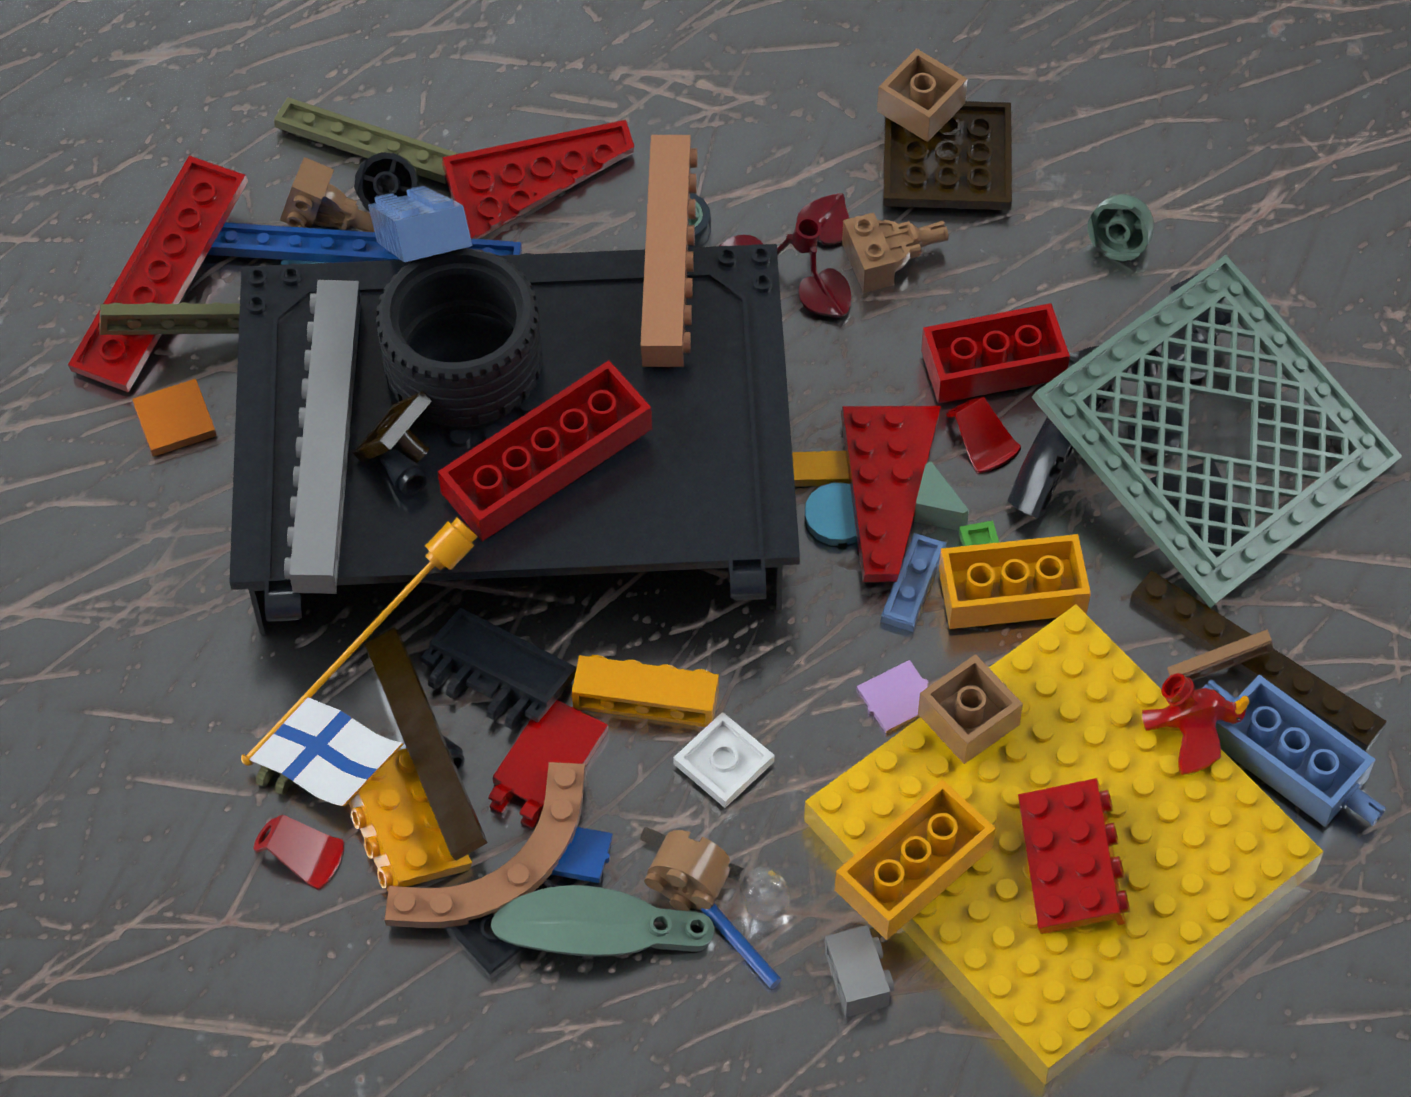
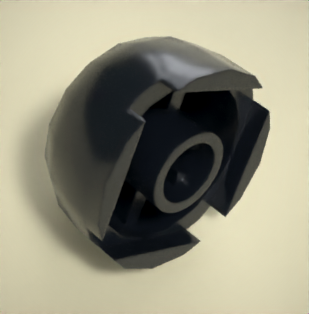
(384, 175)

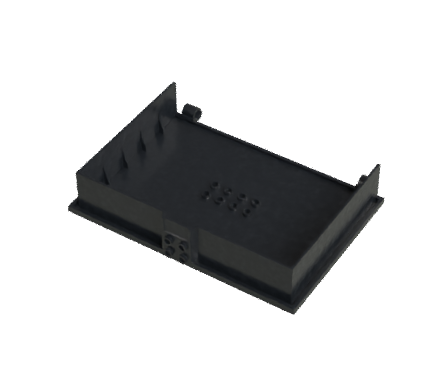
(687, 495)

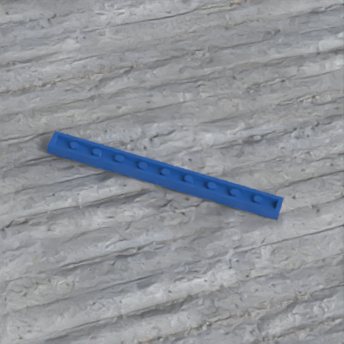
(319, 244)

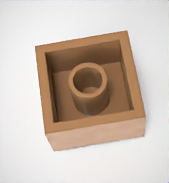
(922, 95)
(970, 708)

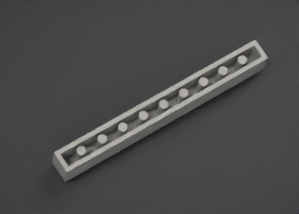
(325, 438)

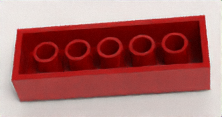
(545, 450)

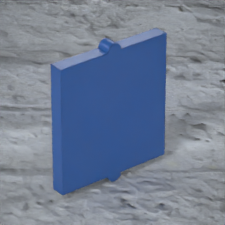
(585, 855)

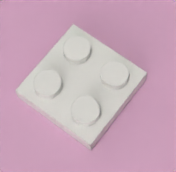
(723, 759)

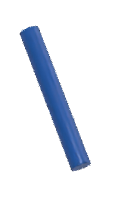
(742, 946)

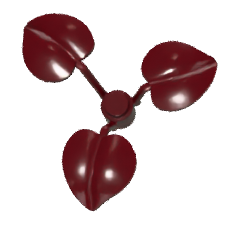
(820, 221)

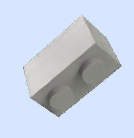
(858, 970)

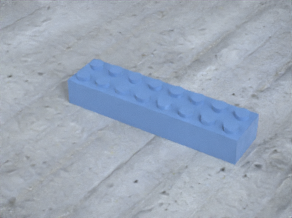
(419, 224)

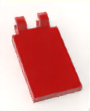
(558, 737)

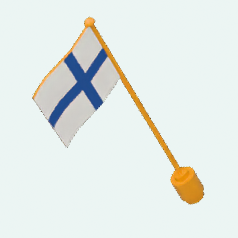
(325, 746)

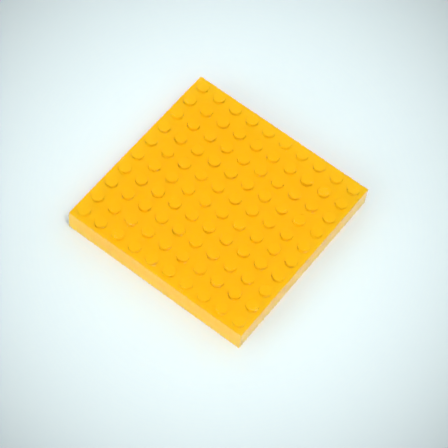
(1193, 848)

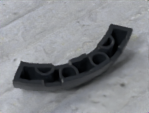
(1040, 469)

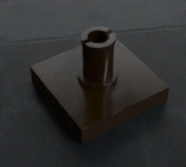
(394, 430)

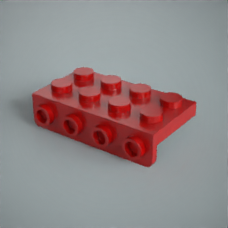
(1072, 856)

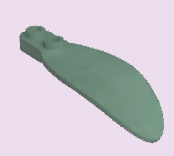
(596, 923)

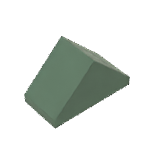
(938, 502)

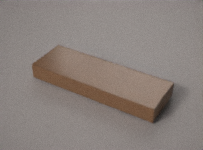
(1224, 656)

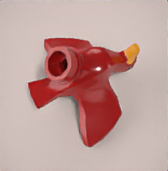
(1196, 717)

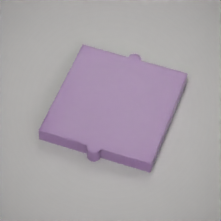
(894, 696)

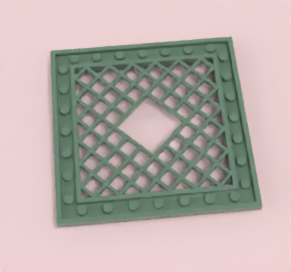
(1103, 451)

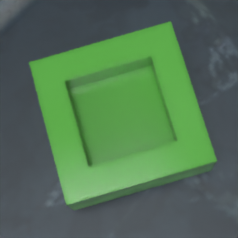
(978, 533)

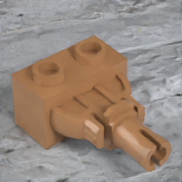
(320, 203)
(883, 247)

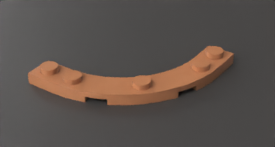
(516, 878)

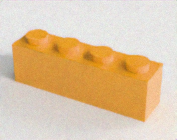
(645, 690)

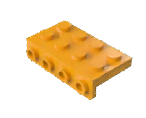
(401, 827)

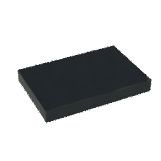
(484, 947)

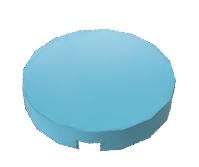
(831, 514)

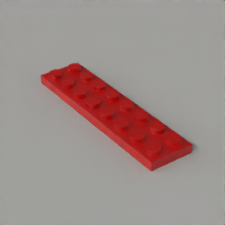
(161, 267)

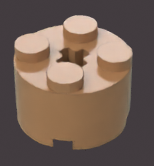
(688, 871)

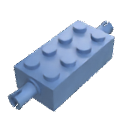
(1298, 754)

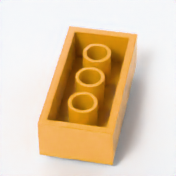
(1013, 581)
(914, 859)

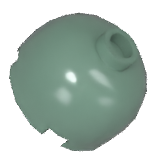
(1121, 227)

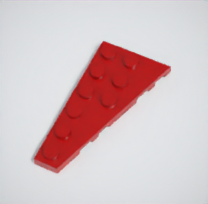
(518, 176)
(885, 469)

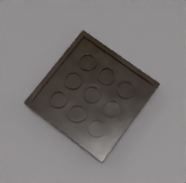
(958, 167)

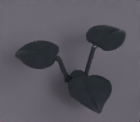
(1150, 369)

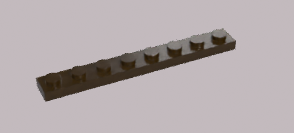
(1214, 631)

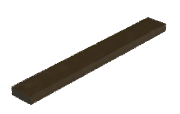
(426, 744)

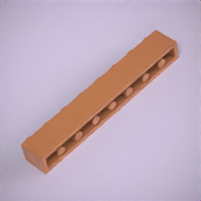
(667, 251)

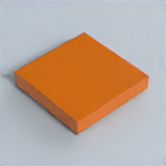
(174, 417)

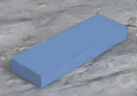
(913, 583)

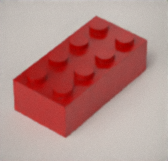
(994, 352)

